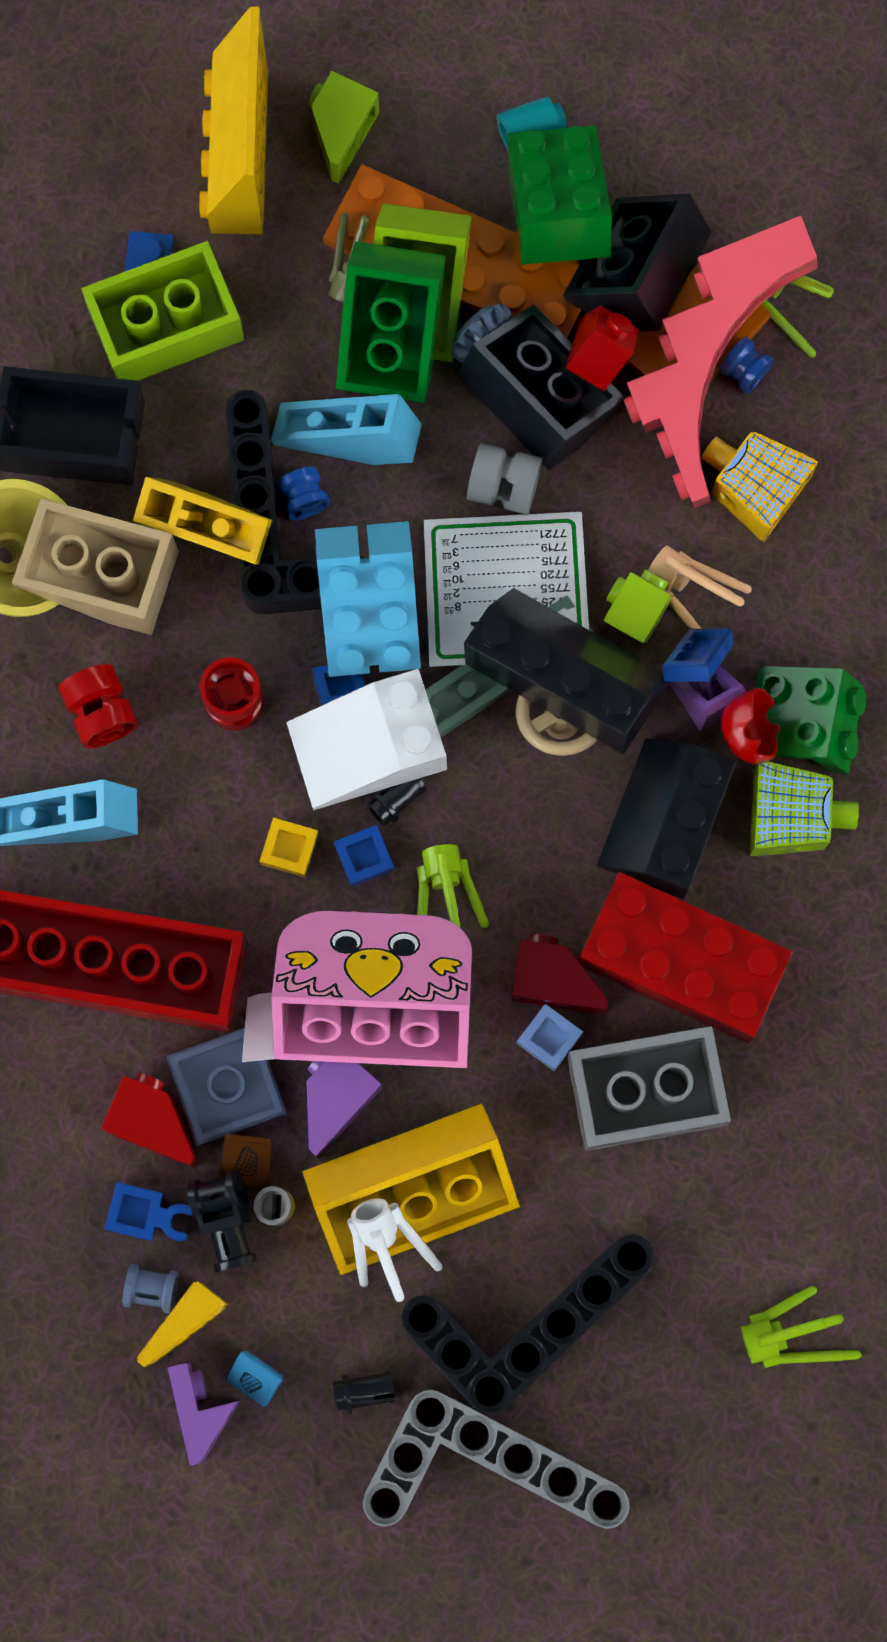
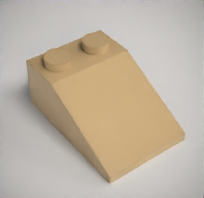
(97, 565)

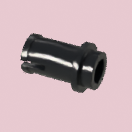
(393, 800)
(363, 1391)

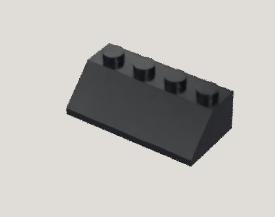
(564, 668)

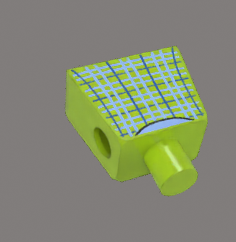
(795, 810)

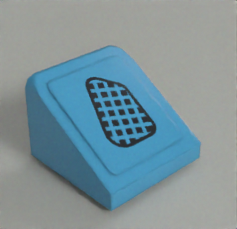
(255, 1378)

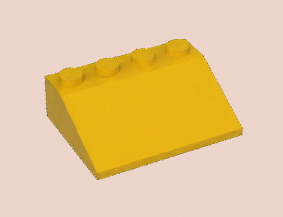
(236, 131)

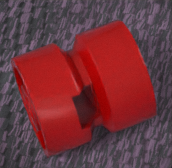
(232, 693)
(96, 701)

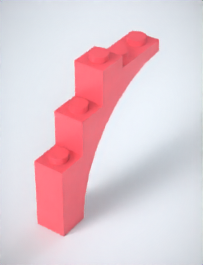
(738, 282)

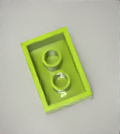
(163, 313)

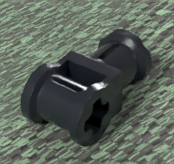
(223, 1217)

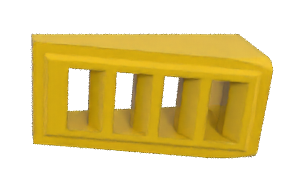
(190, 1314)

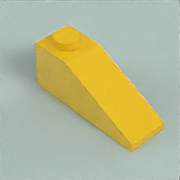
(202, 519)

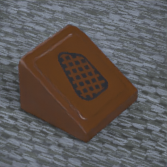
(250, 1156)

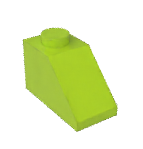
(341, 120)

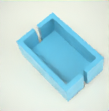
(368, 601)

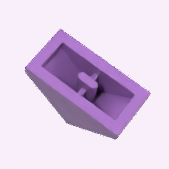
(708, 699)

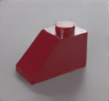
(554, 977)

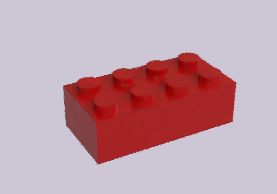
(684, 958)

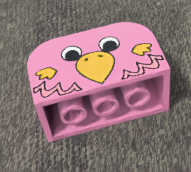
(372, 990)

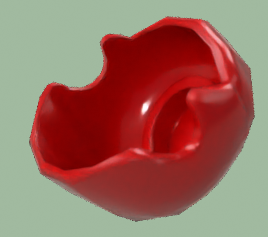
(748, 728)

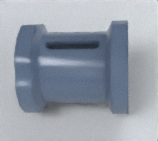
(150, 1288)

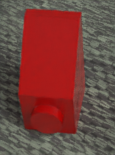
(601, 346)
(149, 1119)

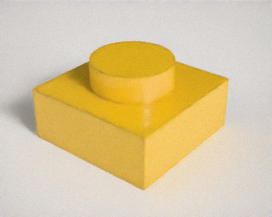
(289, 847)

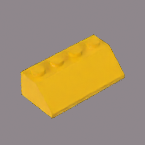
(437, 1174)

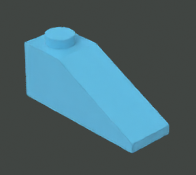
(352, 429)
(69, 814)

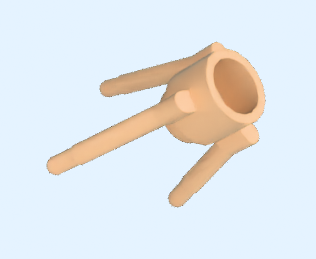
(680, 569)

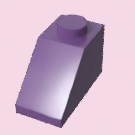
(334, 1099)

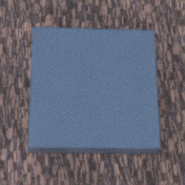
(222, 1091)

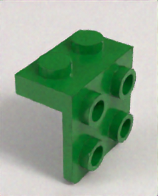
(815, 713)

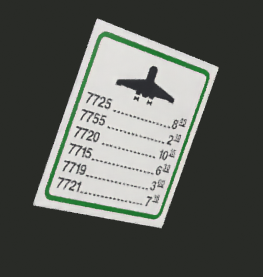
(484, 557)

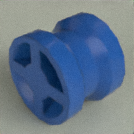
(746, 365)
(303, 493)

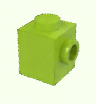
(638, 604)

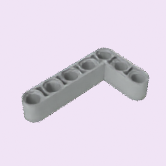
(491, 1456)

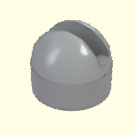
(266, 1206)

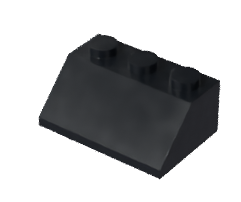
(650, 259)
(526, 385)
(667, 814)

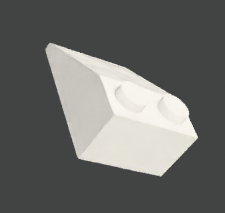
(368, 740)

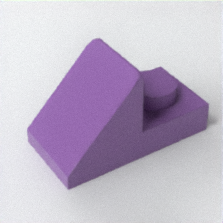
(198, 1426)

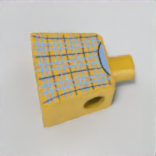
(758, 479)

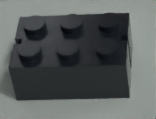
(69, 425)

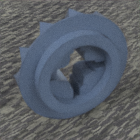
(477, 327)

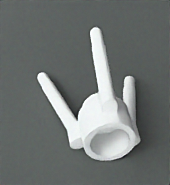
(375, 1226)

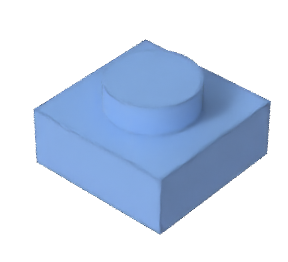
(549, 1037)

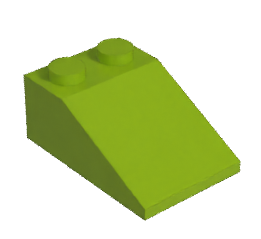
(437, 234)

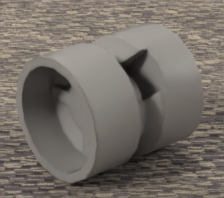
(488, 480)

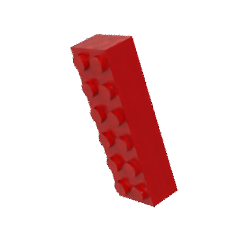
(119, 961)

